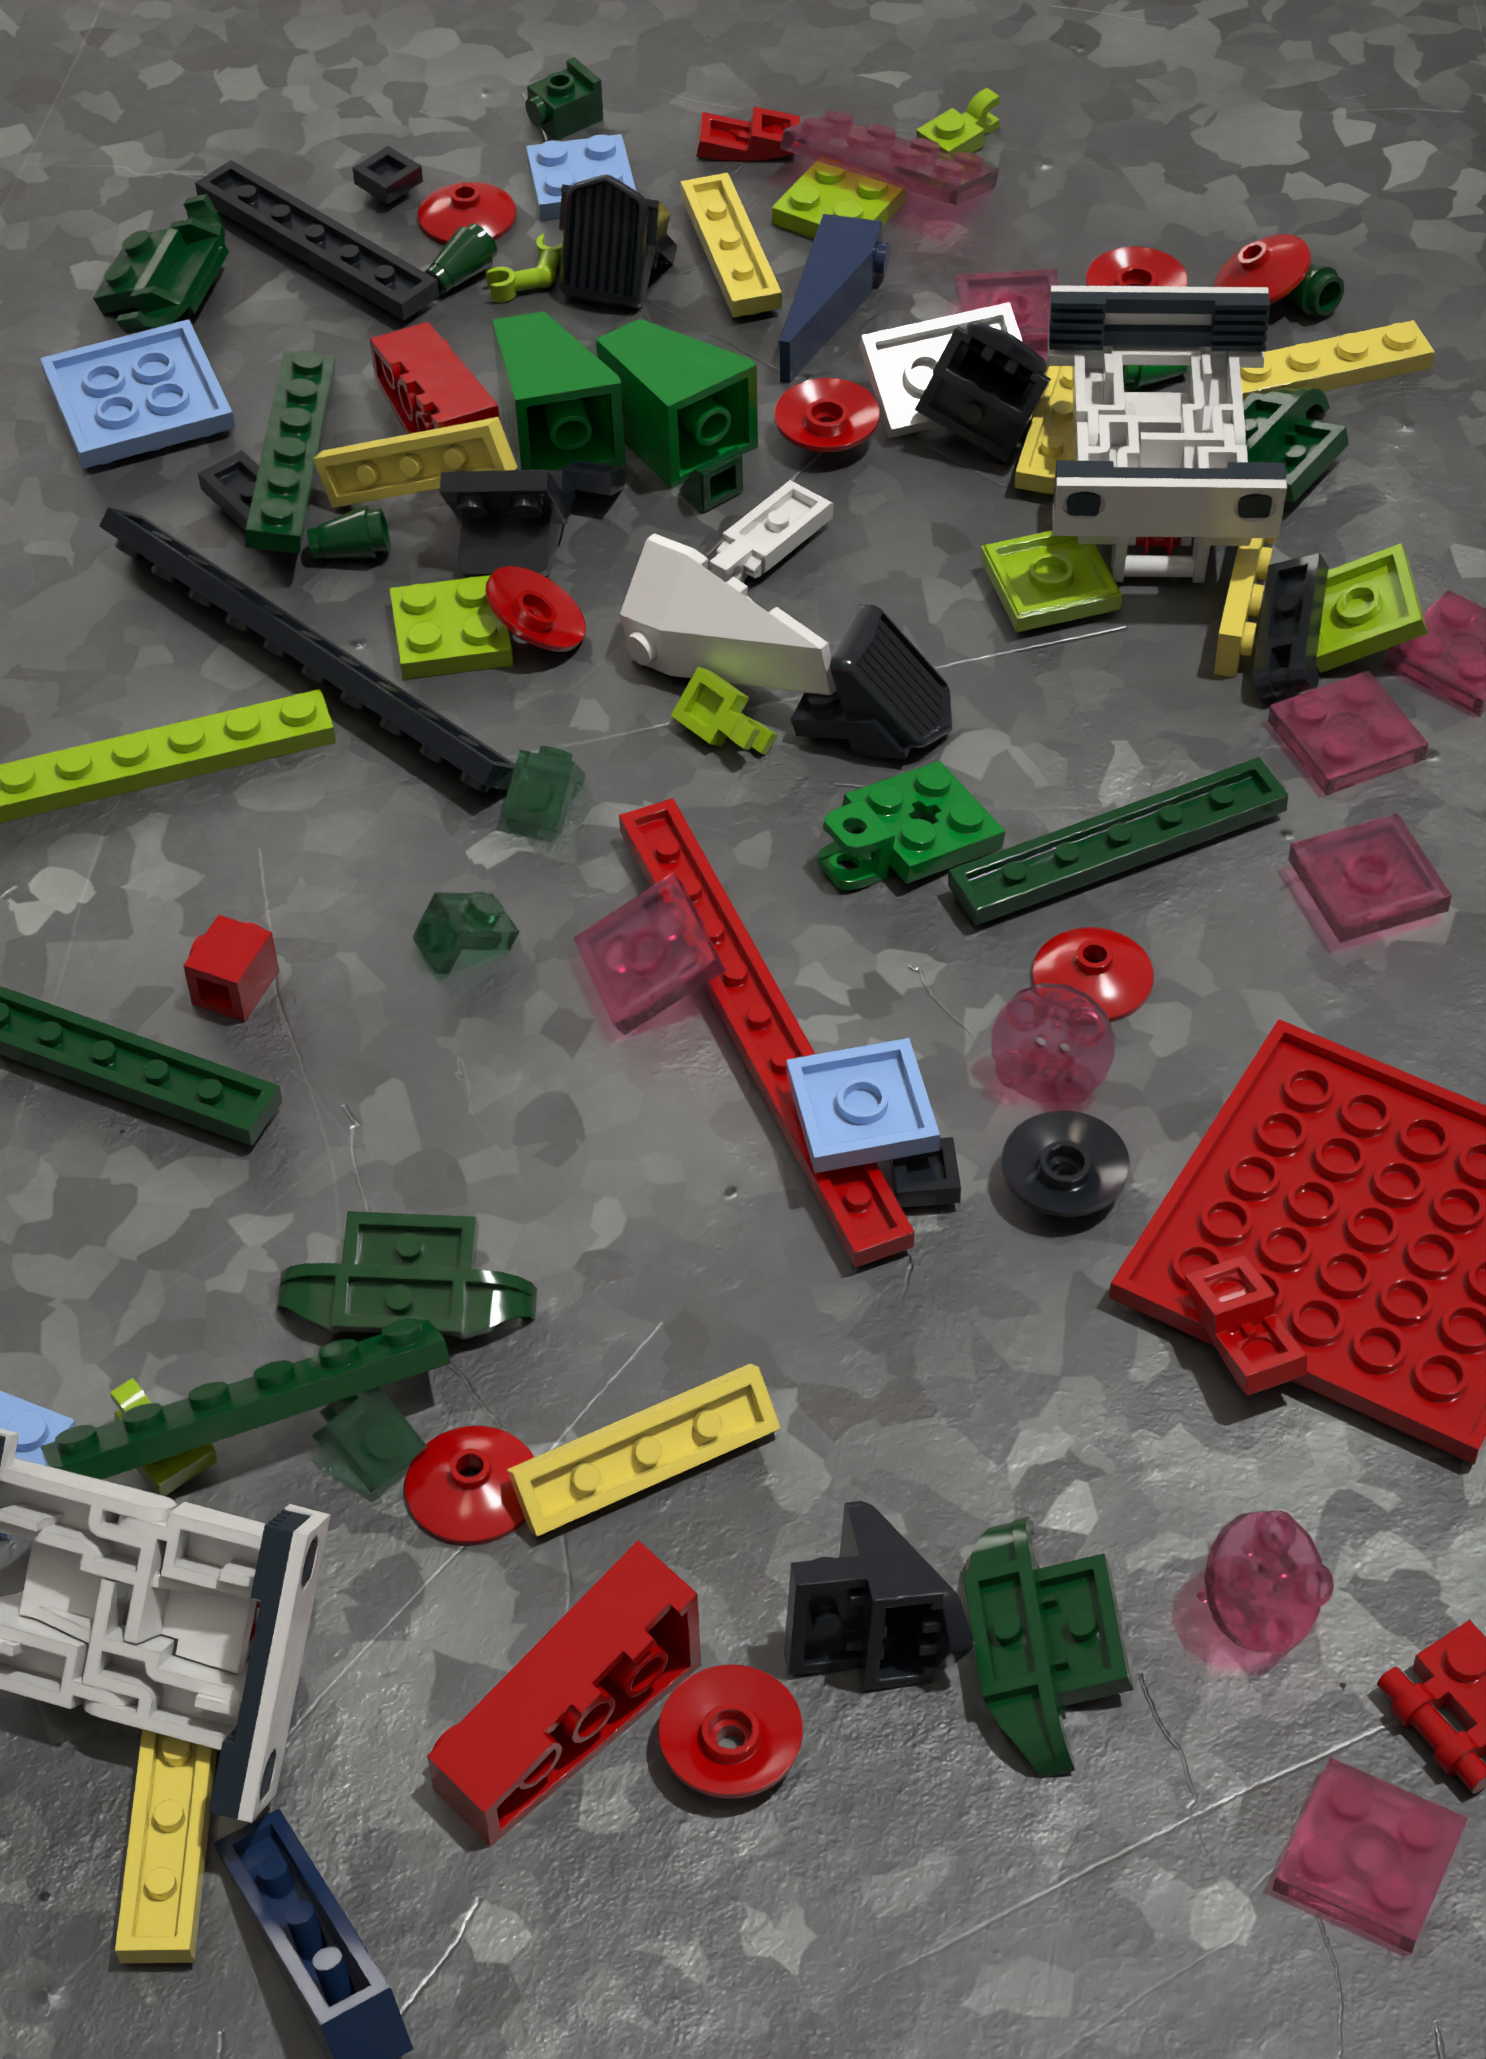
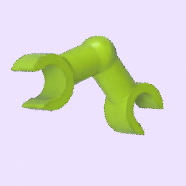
(506, 283)

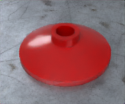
(465, 204)
(1268, 262)
(1136, 268)
(827, 414)
(535, 608)
(1100, 964)
(462, 1507)
(726, 1704)

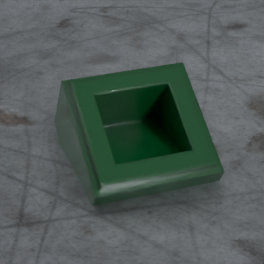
(714, 481)

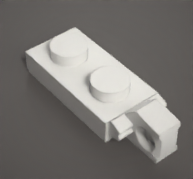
(770, 532)

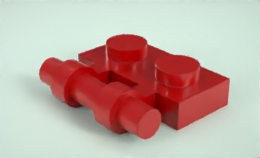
(1452, 1678)

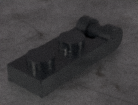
(1290, 626)

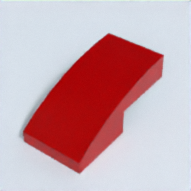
(743, 140)
(1244, 1325)

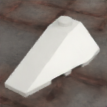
(690, 618)

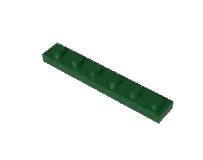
(290, 444)
(1116, 841)
(135, 1068)
(270, 1395)

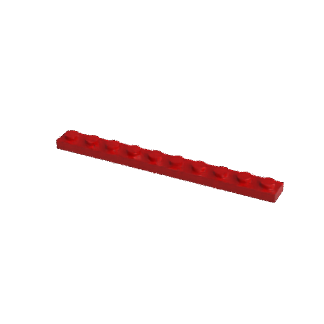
(765, 1031)

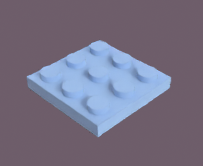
(137, 393)

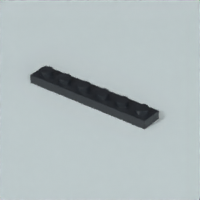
(318, 240)

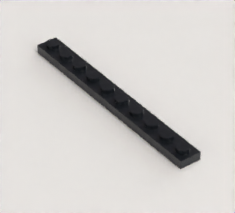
(321, 658)

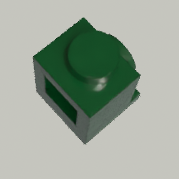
(565, 100)

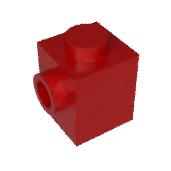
(231, 967)

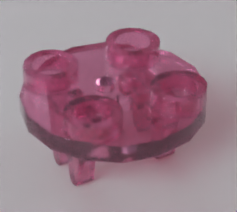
(1046, 1070)
(1244, 1565)

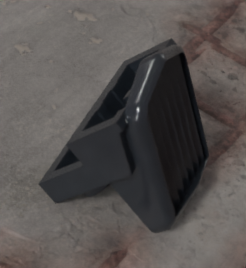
(611, 242)
(985, 388)
(508, 517)
(884, 692)
(873, 1609)

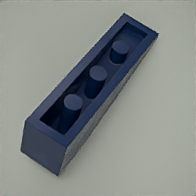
(832, 287)
(313, 1943)

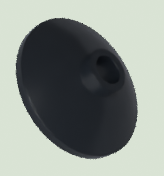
(1065, 1145)

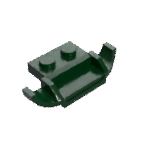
(165, 269)
(1282, 434)
(406, 1270)
(1042, 1640)

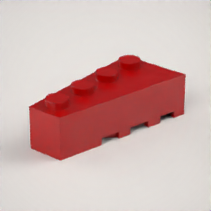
(427, 381)
(570, 1694)

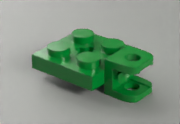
(885, 834)

